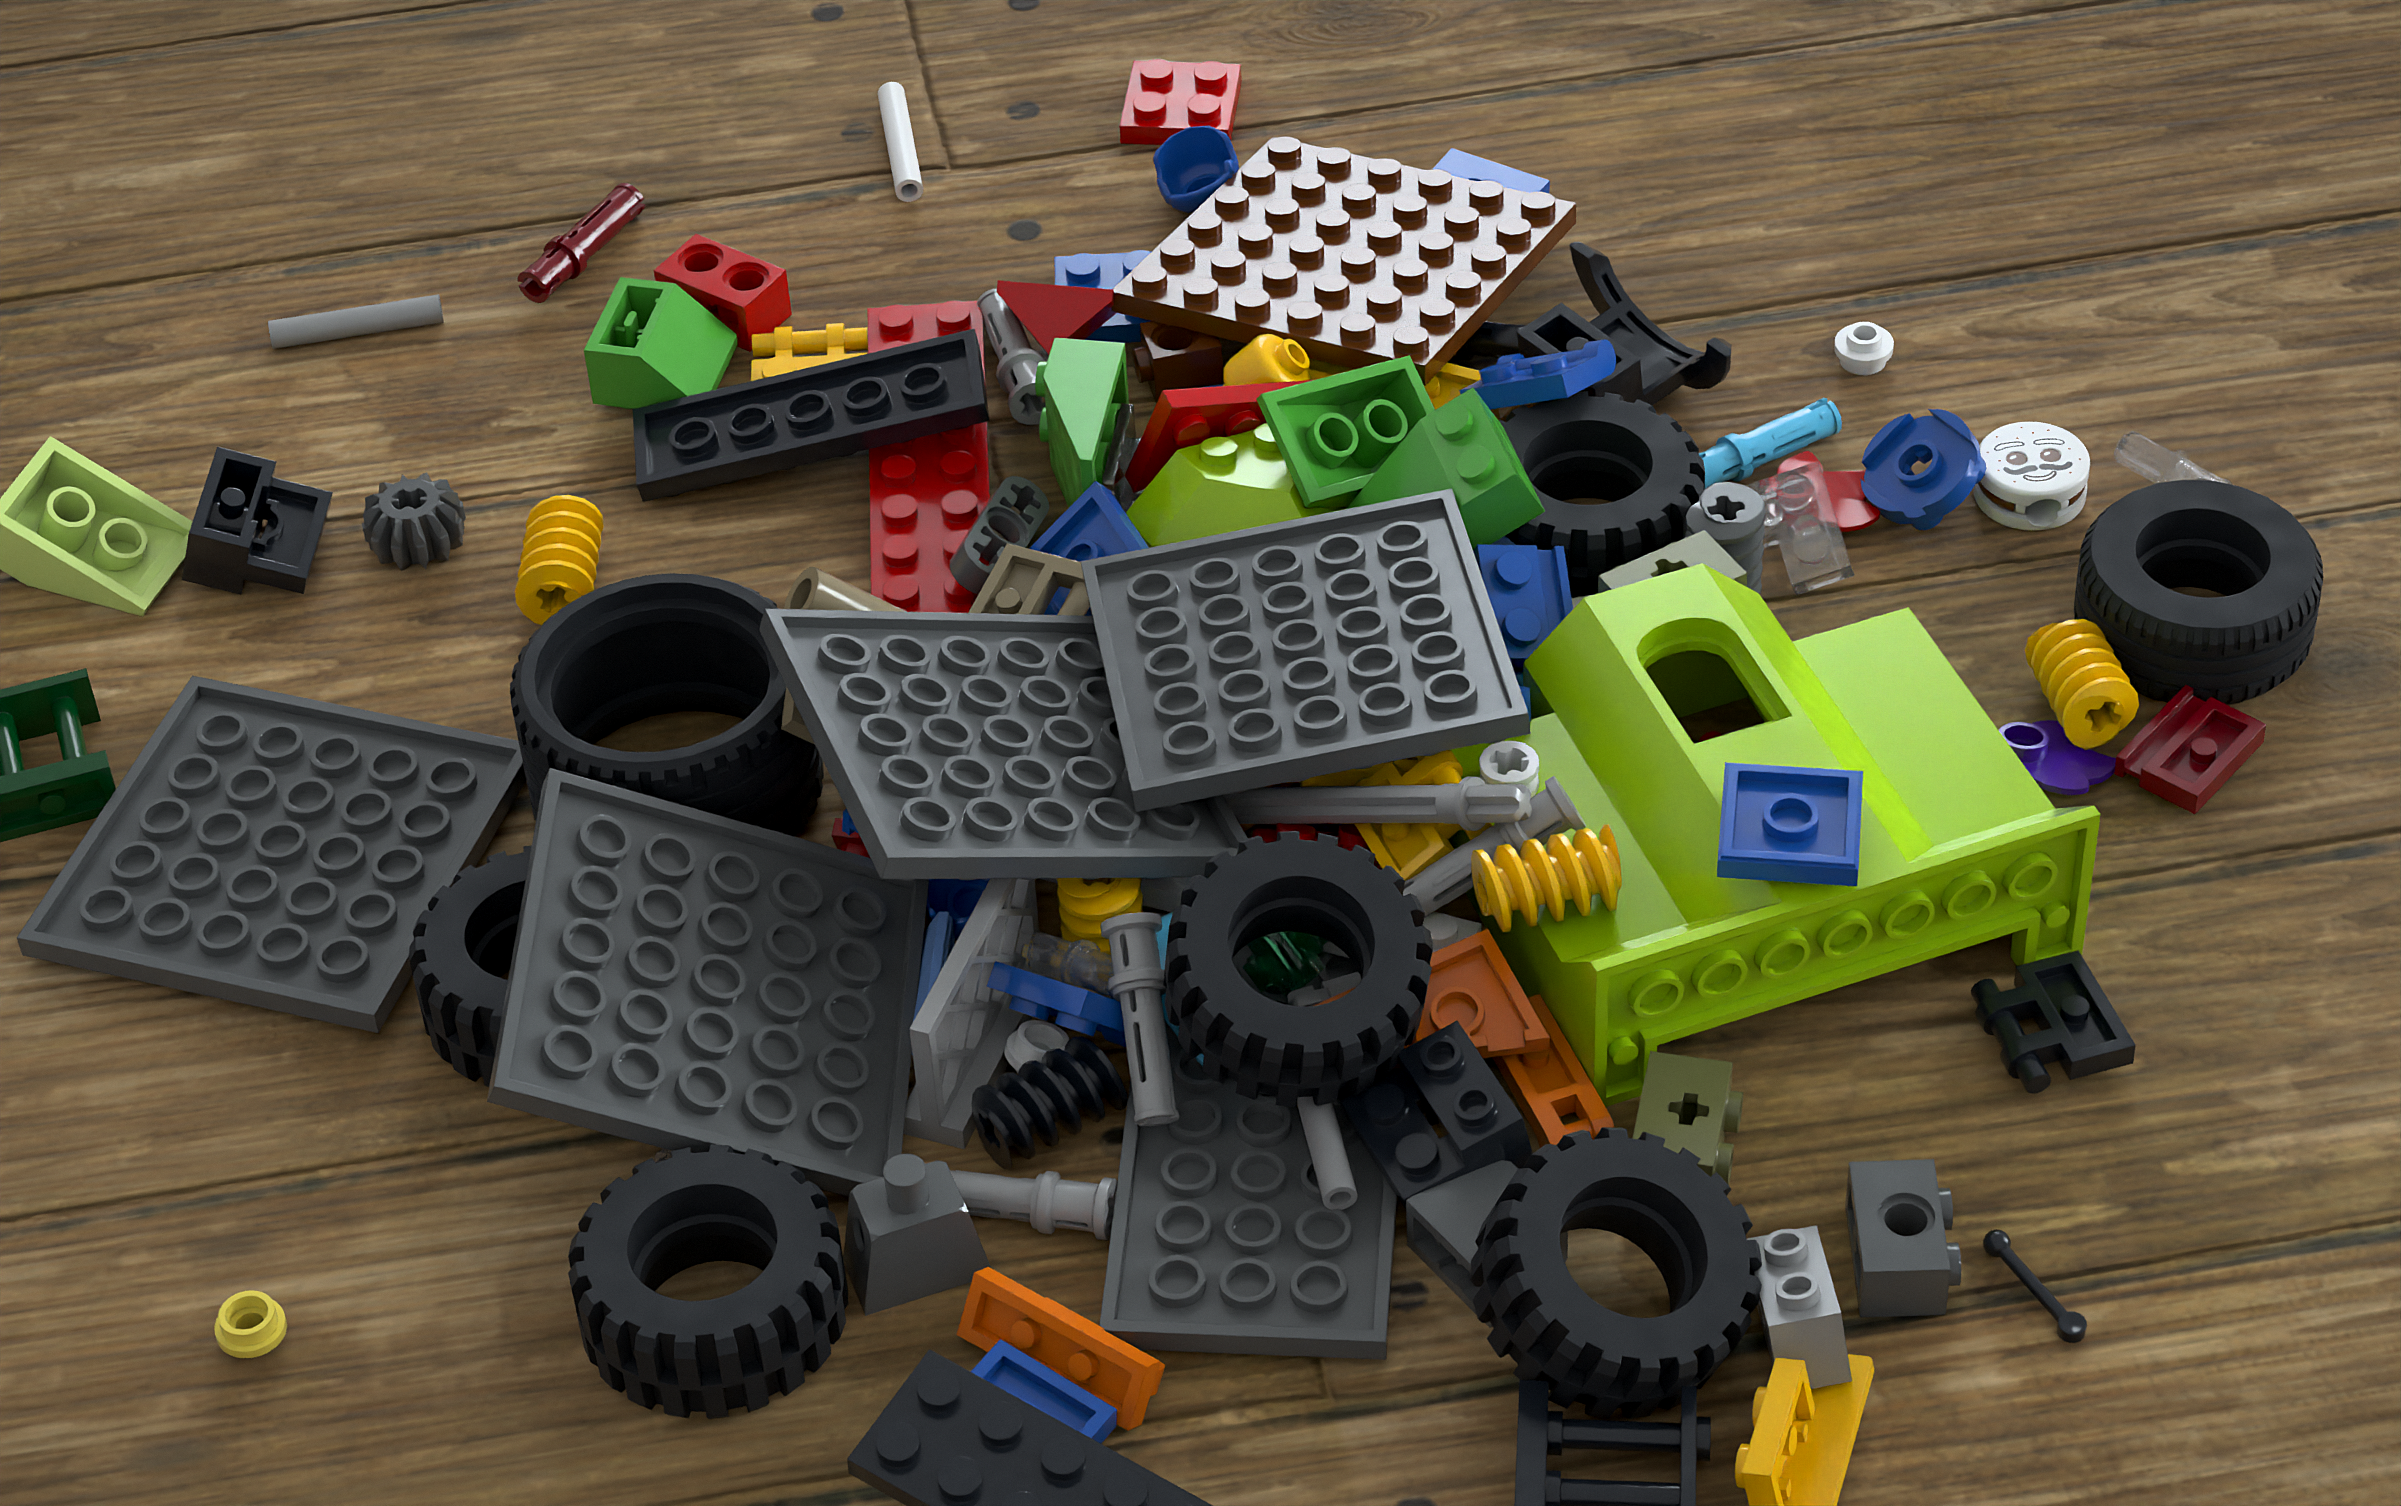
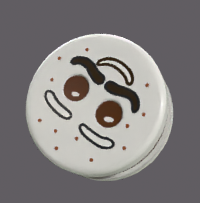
(2032, 476)

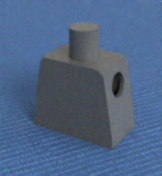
(1448, 1220)
(909, 1235)

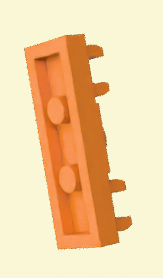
(1062, 1342)

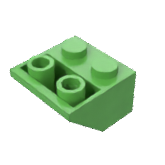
(655, 346)

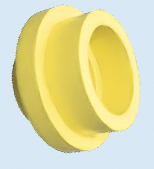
(250, 1324)

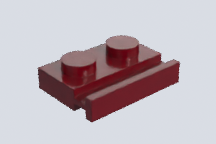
(2190, 749)

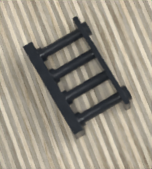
(1546, 1433)

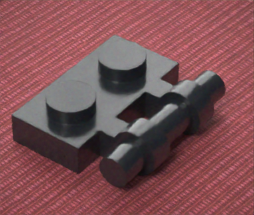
(2073, 1019)

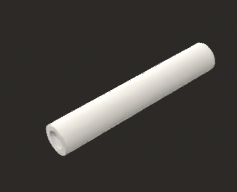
(900, 142)

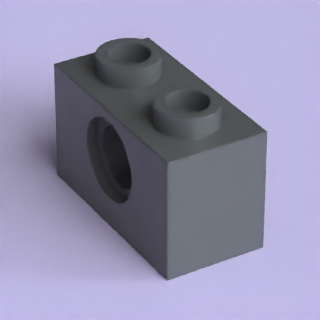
(1900, 1238)

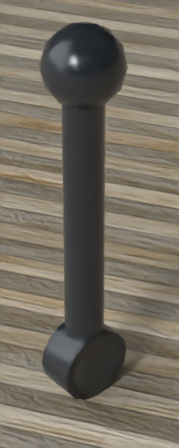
(2070, 1325)

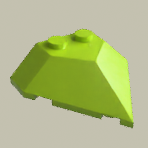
(1219, 490)

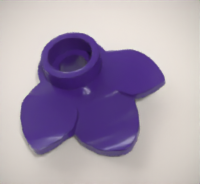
(2054, 759)

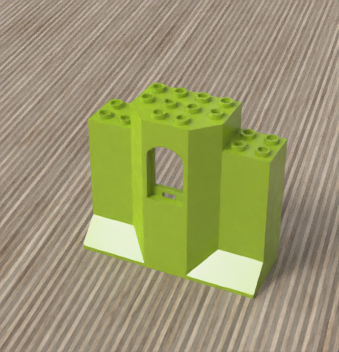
(1949, 826)

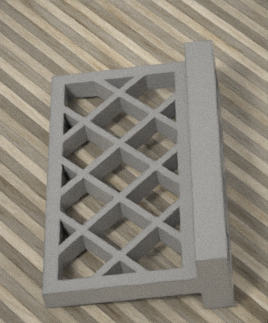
(965, 1024)

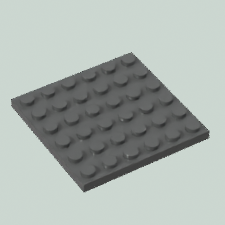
(1300, 650)
(981, 747)
(277, 852)
(710, 985)

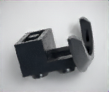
(1646, 357)

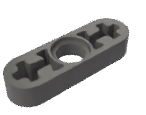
(999, 516)

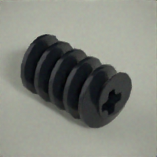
(1043, 1096)

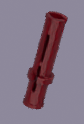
(567, 255)

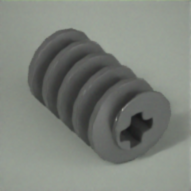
(1736, 522)

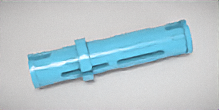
(1738, 455)

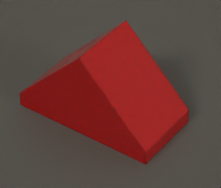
(1057, 309)

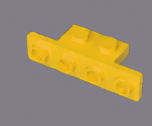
(1802, 1436)

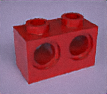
(731, 285)

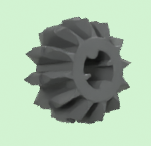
(413, 521)

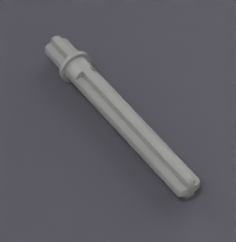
(1462, 803)

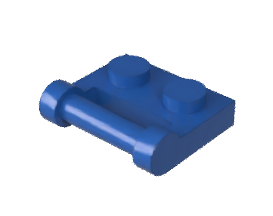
(1544, 377)

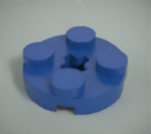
(1937, 490)

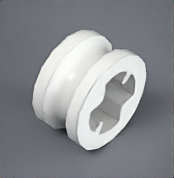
(1510, 764)

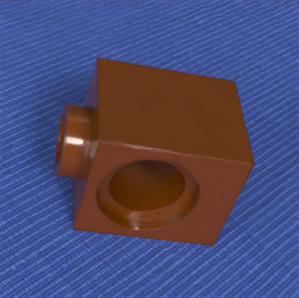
(1176, 358)

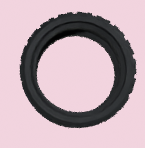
(657, 651)

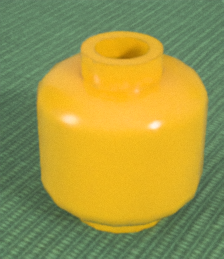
(1267, 361)

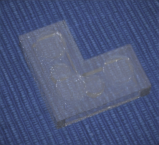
(1805, 527)

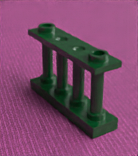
(58, 791)

